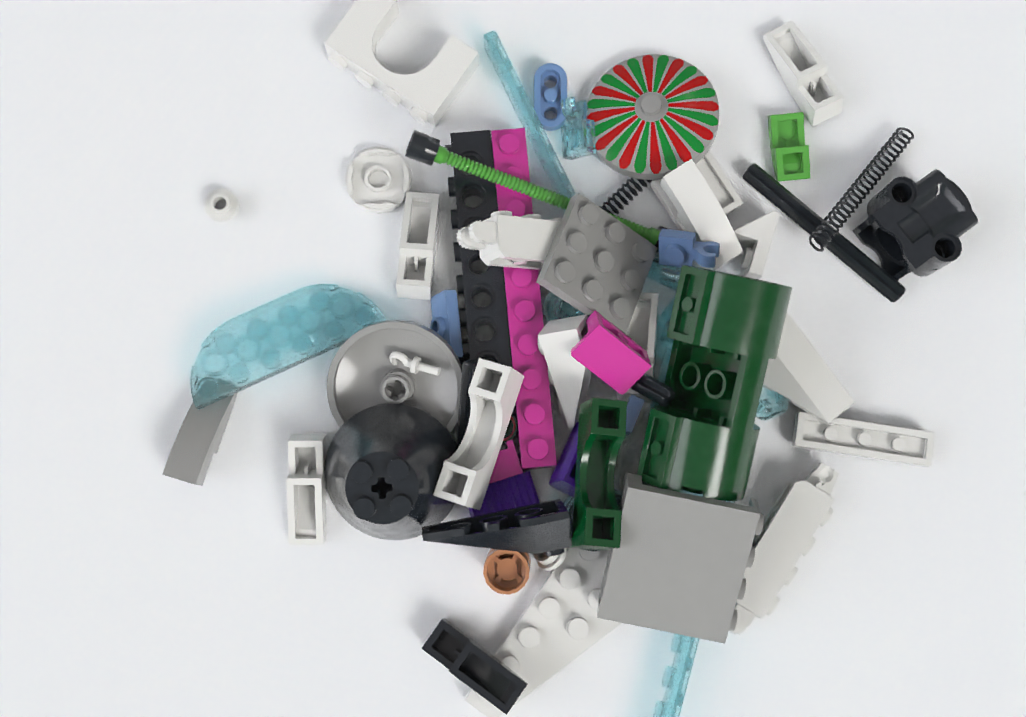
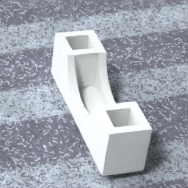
(492, 401)

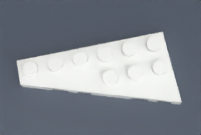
(555, 625)

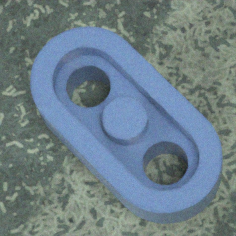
(548, 98)

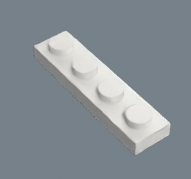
(864, 440)

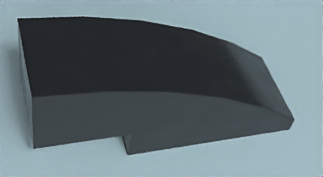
(474, 665)

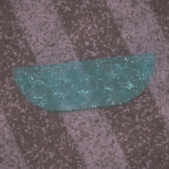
(277, 339)

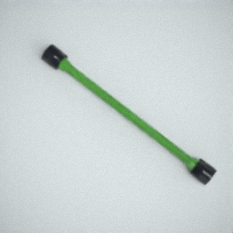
(428, 150)

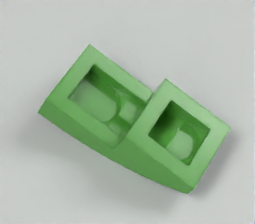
(788, 146)

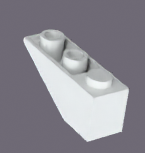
(565, 372)

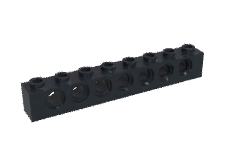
(478, 147)

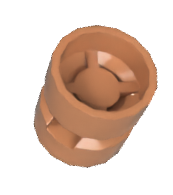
(506, 570)

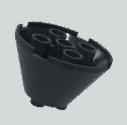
(387, 470)

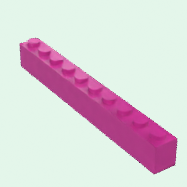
(525, 316)

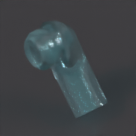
(772, 406)

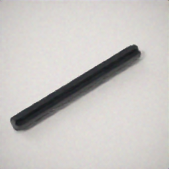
(809, 220)

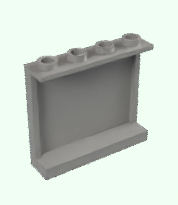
(679, 562)

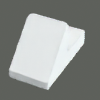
(759, 237)

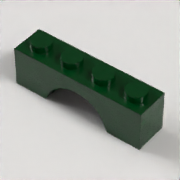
(595, 507)

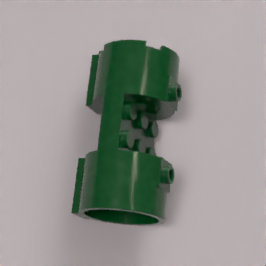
(717, 367)

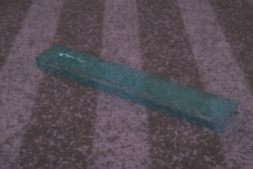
(527, 115)

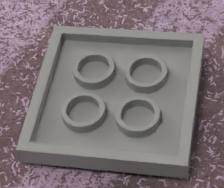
(597, 263)

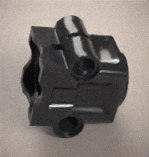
(917, 224)

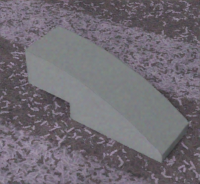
(198, 441)

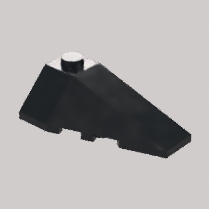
(527, 528)

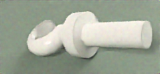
(415, 365)

